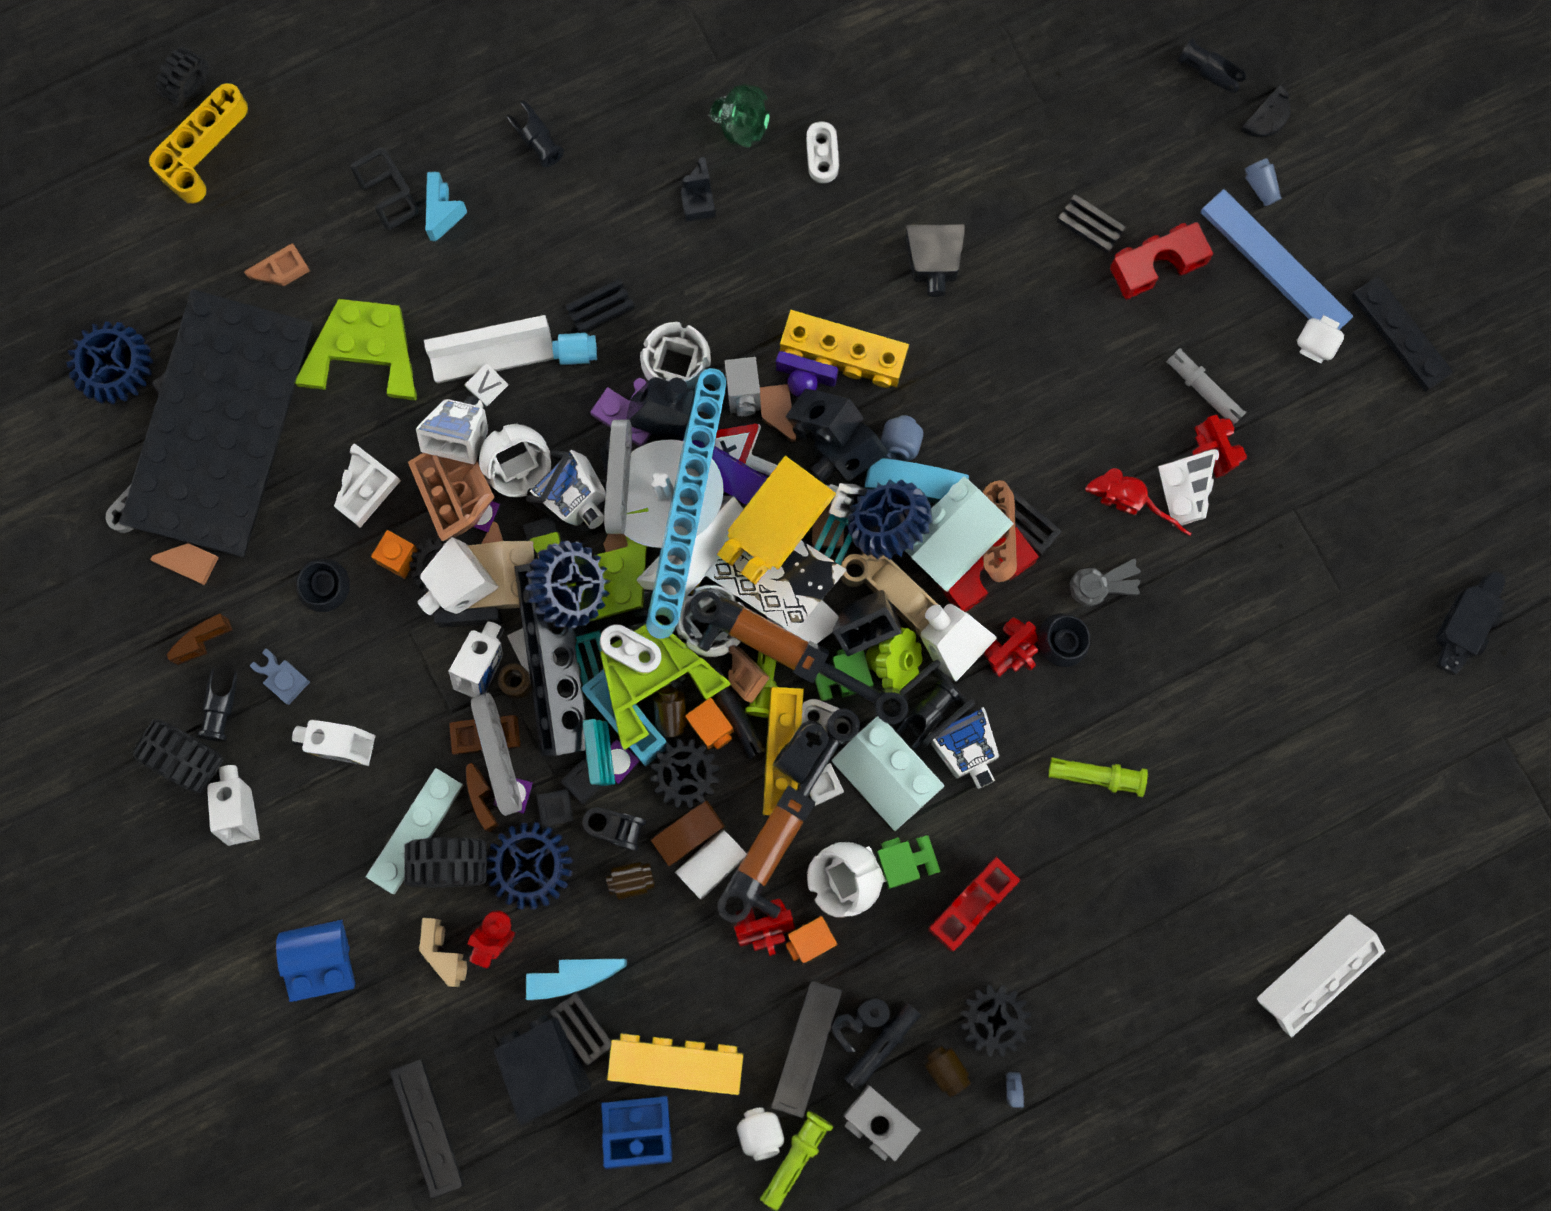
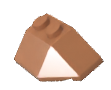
(452, 492)

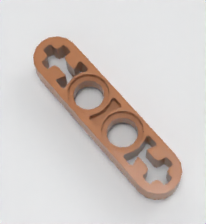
(1007, 550)

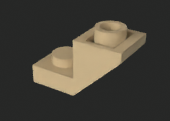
(447, 965)

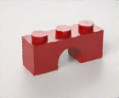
(1183, 247)
(969, 590)
(973, 904)

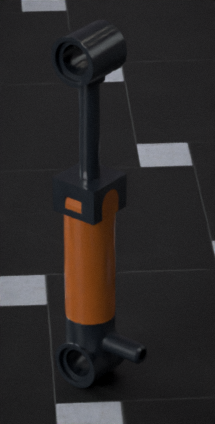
(802, 656)
(780, 831)

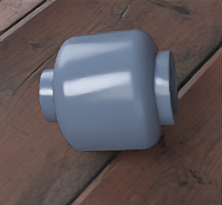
(902, 438)

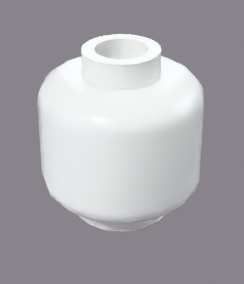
(1320, 339)
(760, 1134)

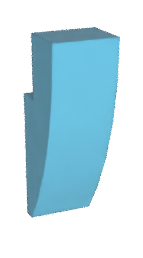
(931, 480)
(645, 749)
(572, 977)

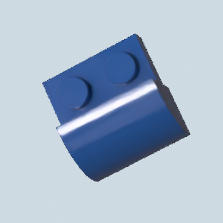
(315, 960)
(636, 1132)

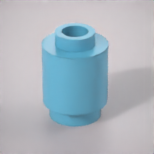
(575, 348)

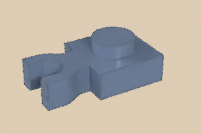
(282, 678)

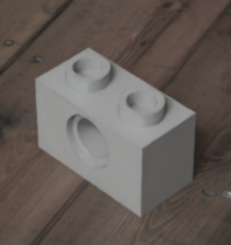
(743, 386)
(900, 1129)

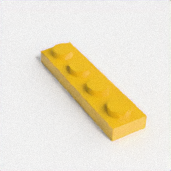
(783, 722)

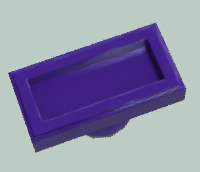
(805, 372)

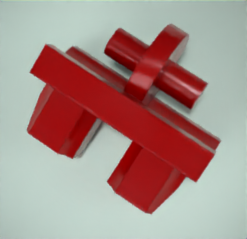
(1214, 435)
(1016, 651)
(764, 931)
(491, 938)

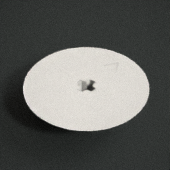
(652, 486)

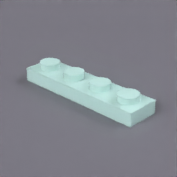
(418, 823)

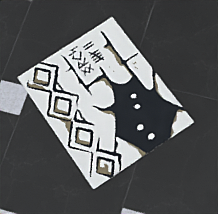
(784, 593)

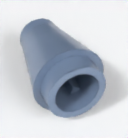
(1264, 181)

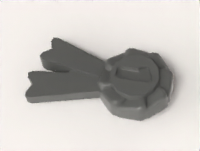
(1091, 586)

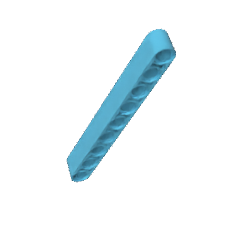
(680, 514)

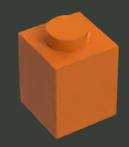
(394, 554)
(710, 724)
(810, 940)

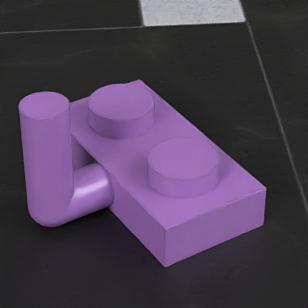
(615, 407)

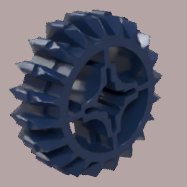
(120, 340)
(889, 519)
(569, 560)
(518, 876)

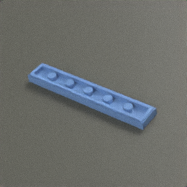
(1273, 260)

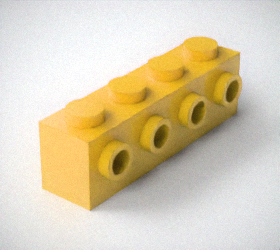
(845, 347)
(675, 1066)

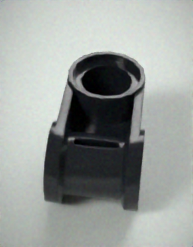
(797, 755)
(616, 828)

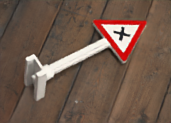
(740, 443)

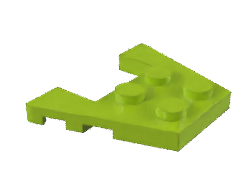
(364, 335)
(623, 571)
(630, 687)

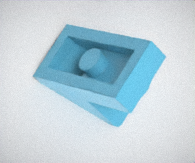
(439, 211)

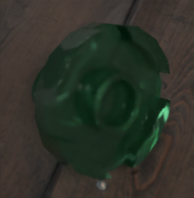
(741, 114)

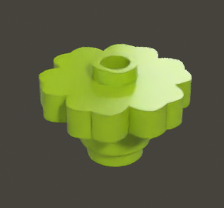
(896, 659)

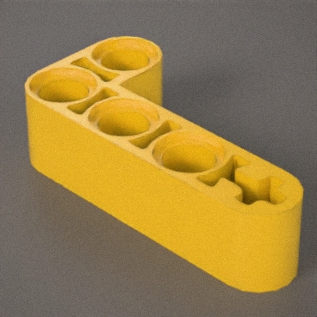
(204, 141)

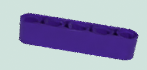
(737, 477)

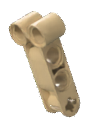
(904, 594)

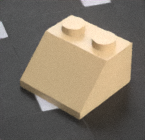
(499, 562)

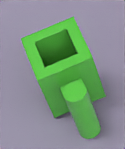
(853, 665)
(899, 863)

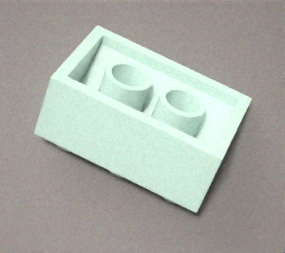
(960, 533)
(887, 773)

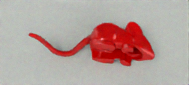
(1127, 493)

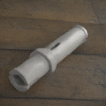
(1205, 386)

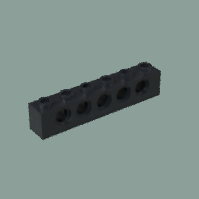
(546, 675)

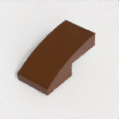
(192, 644)
(466, 738)
(479, 789)
(687, 833)

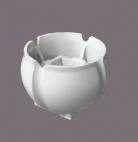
(678, 339)
(521, 472)
(689, 632)
(835, 883)

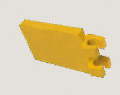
(776, 519)

